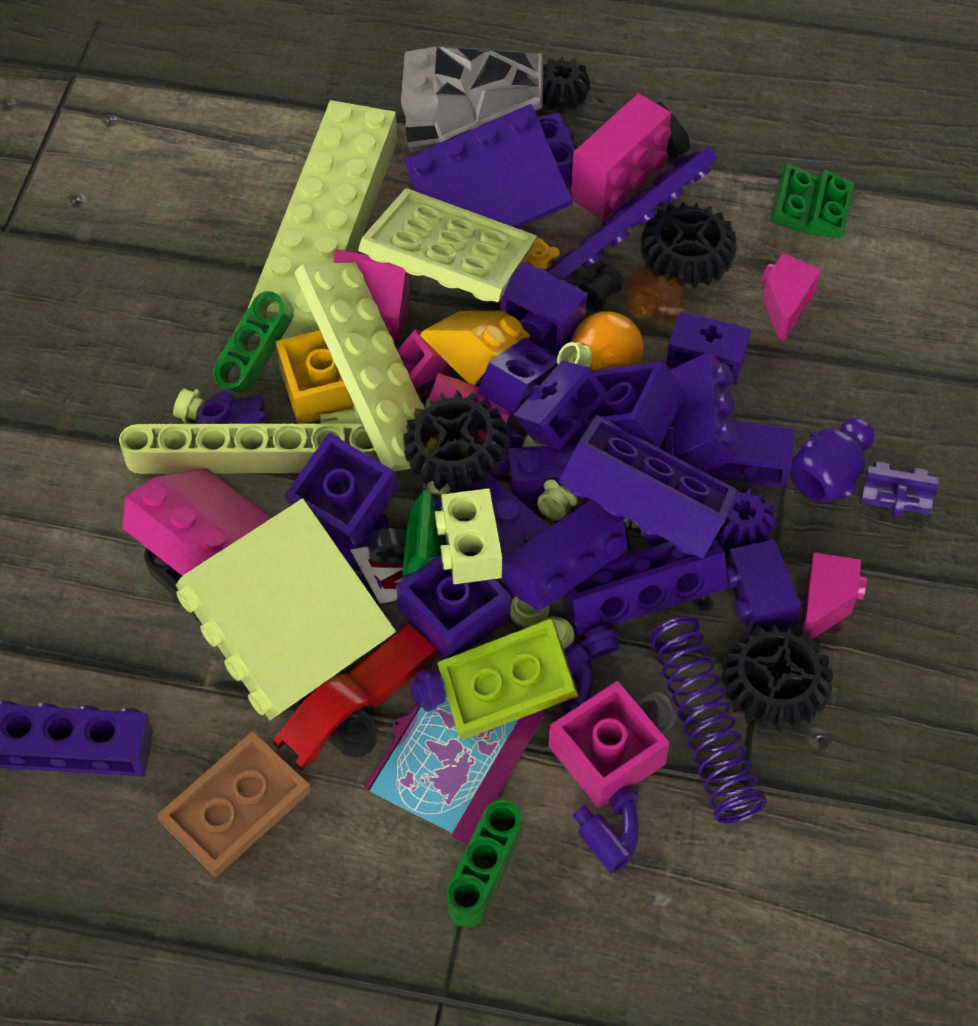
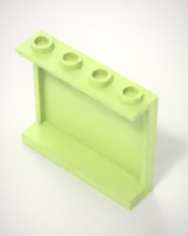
(283, 609)

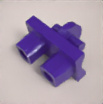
(899, 490)

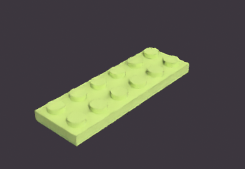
(363, 355)

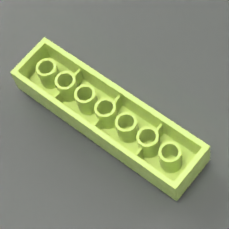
(329, 202)

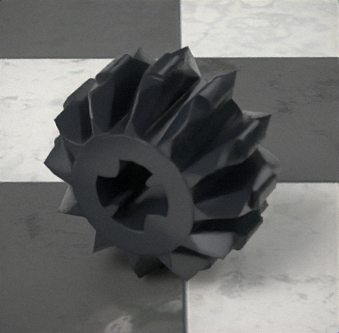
(564, 84)

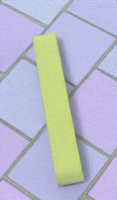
(272, 442)

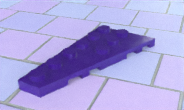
(635, 211)

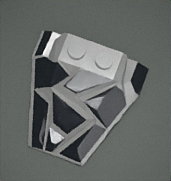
(464, 88)

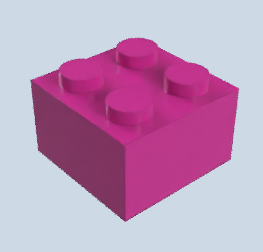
(608, 744)

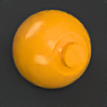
(612, 339)

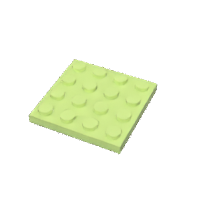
(448, 244)

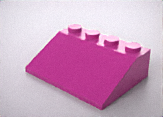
(189, 517)

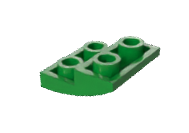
(812, 202)

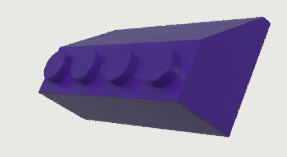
(648, 487)

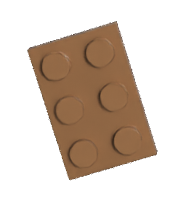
(234, 803)

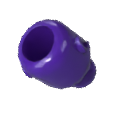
(832, 461)

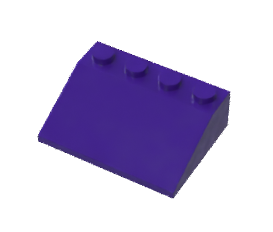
(495, 171)

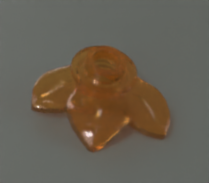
(654, 295)

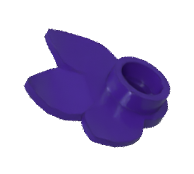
(225, 410)

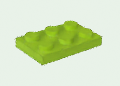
(507, 679)

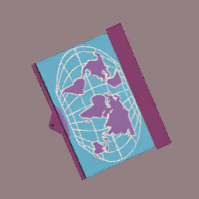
(449, 777)

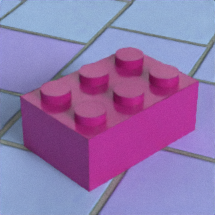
(620, 156)

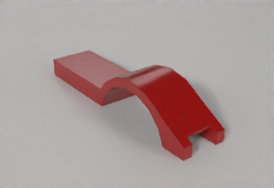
(343, 694)

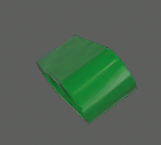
(237, 349)
(484, 882)

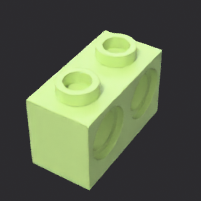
(475, 536)

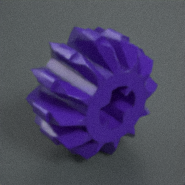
(747, 521)

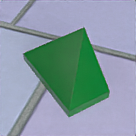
(422, 539)

